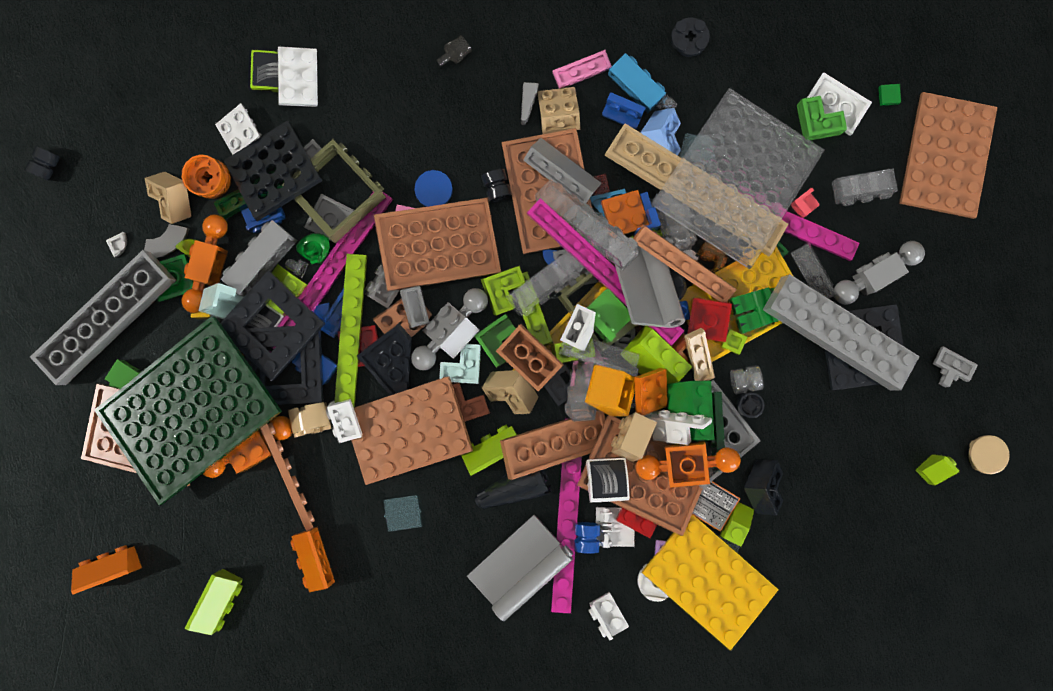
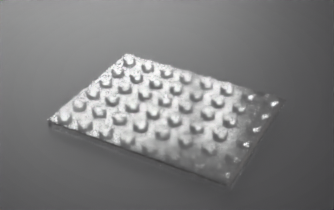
(738, 178)

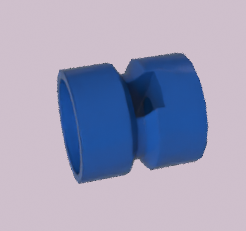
(587, 537)

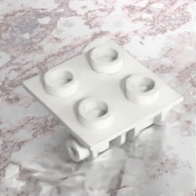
(238, 129)
(611, 531)

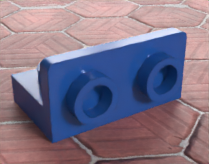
(623, 110)
(255, 227)

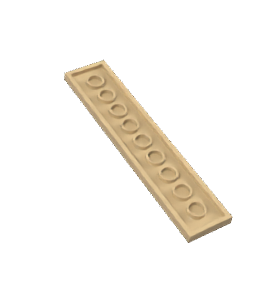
(657, 164)

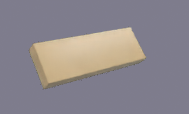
(699, 355)

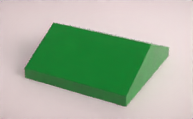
(176, 268)

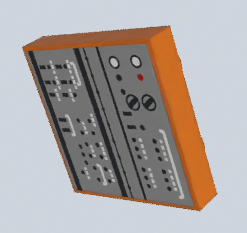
(715, 505)

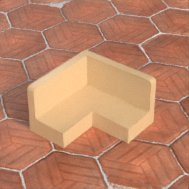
(170, 195)
(513, 389)

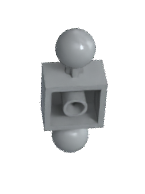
(880, 274)
(450, 329)

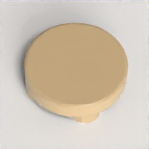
(988, 454)

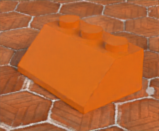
(312, 560)
(104, 569)

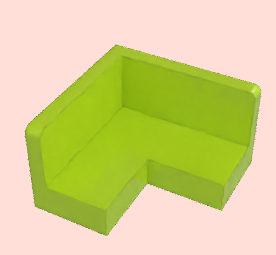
(497, 288)

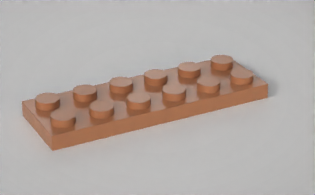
(550, 445)

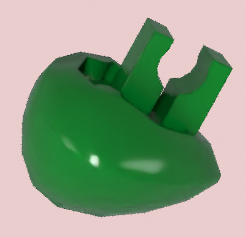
(314, 247)

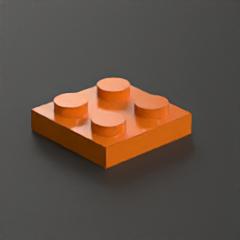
(625, 212)
(651, 391)

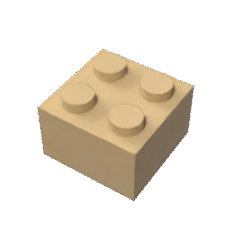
(633, 437)

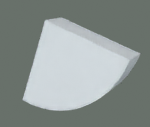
(117, 244)

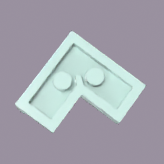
(219, 300)
(467, 370)

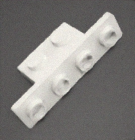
(676, 426)

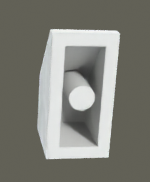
(579, 328)

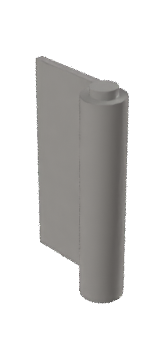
(650, 292)
(520, 567)

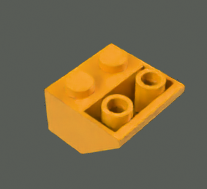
(611, 391)

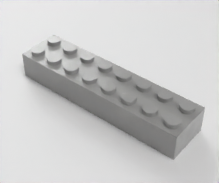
(103, 318)
(841, 333)

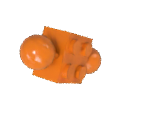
(205, 262)
(252, 450)
(688, 464)

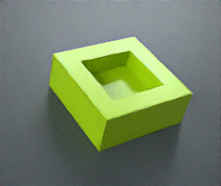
(734, 342)

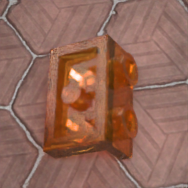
(709, 252)

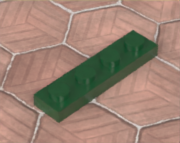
(235, 202)
(718, 442)

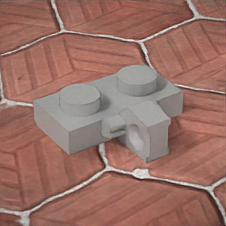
(953, 367)

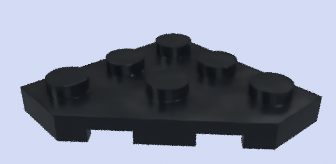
(390, 360)

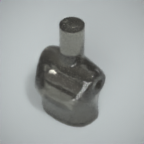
(455, 51)

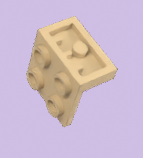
(559, 110)

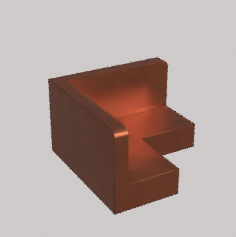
(471, 408)

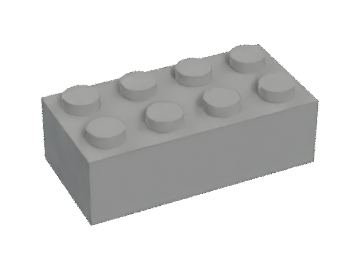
(260, 256)

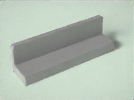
(561, 170)

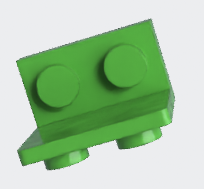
(610, 315)

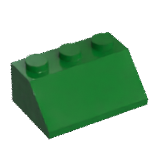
(693, 399)

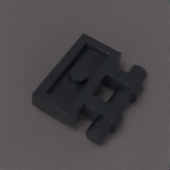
(557, 387)

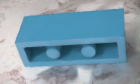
(637, 82)

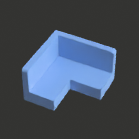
(662, 128)

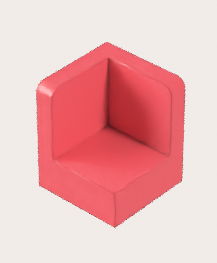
(805, 204)

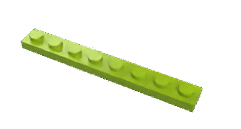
(350, 328)

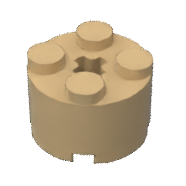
(309, 419)

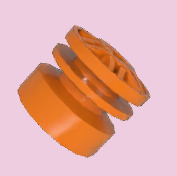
(200, 168)

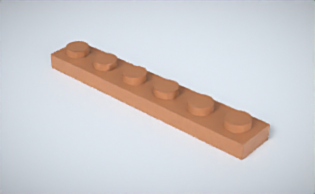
(684, 264)
(290, 481)

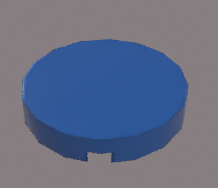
(433, 188)

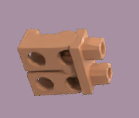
(394, 315)

